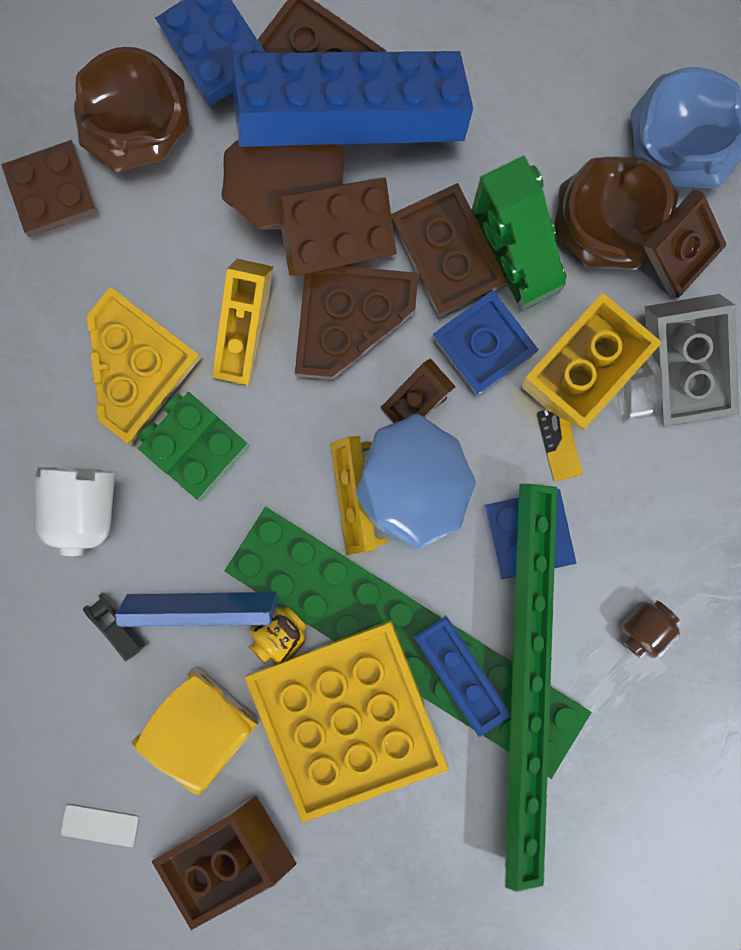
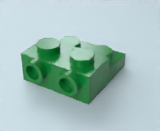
(191, 445)

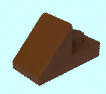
(419, 393)

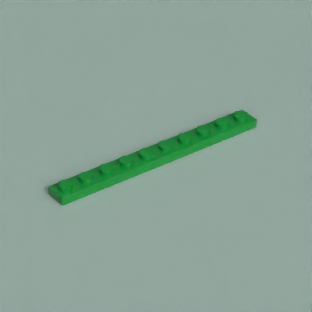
(531, 687)

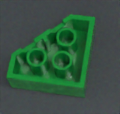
(520, 231)

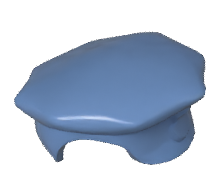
(690, 126)
(415, 482)

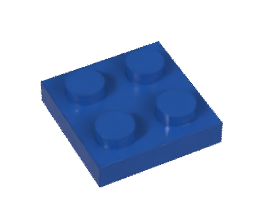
(485, 343)
(503, 529)

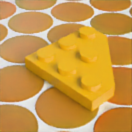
(133, 364)

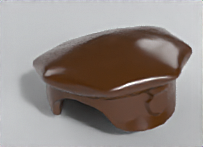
(129, 108)
(262, 173)
(613, 210)

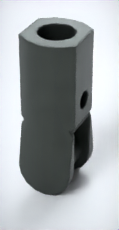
(123, 639)

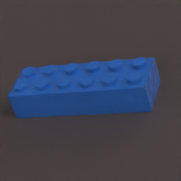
(350, 98)

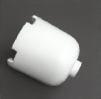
(73, 508)

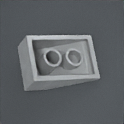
(696, 358)

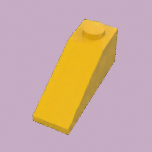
(241, 320)

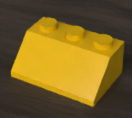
(590, 362)

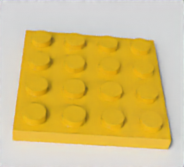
(347, 721)

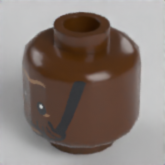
(650, 629)

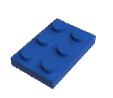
(205, 39)

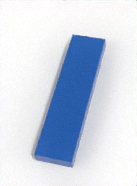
(197, 609)

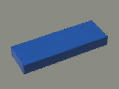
(462, 676)

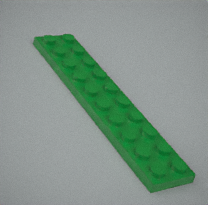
(346, 599)

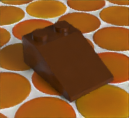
(224, 863)

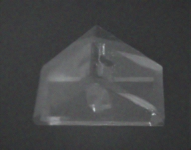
(642, 393)

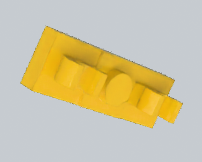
(348, 468)

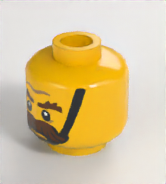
(280, 638)

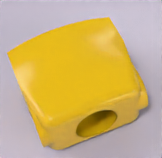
(195, 732)

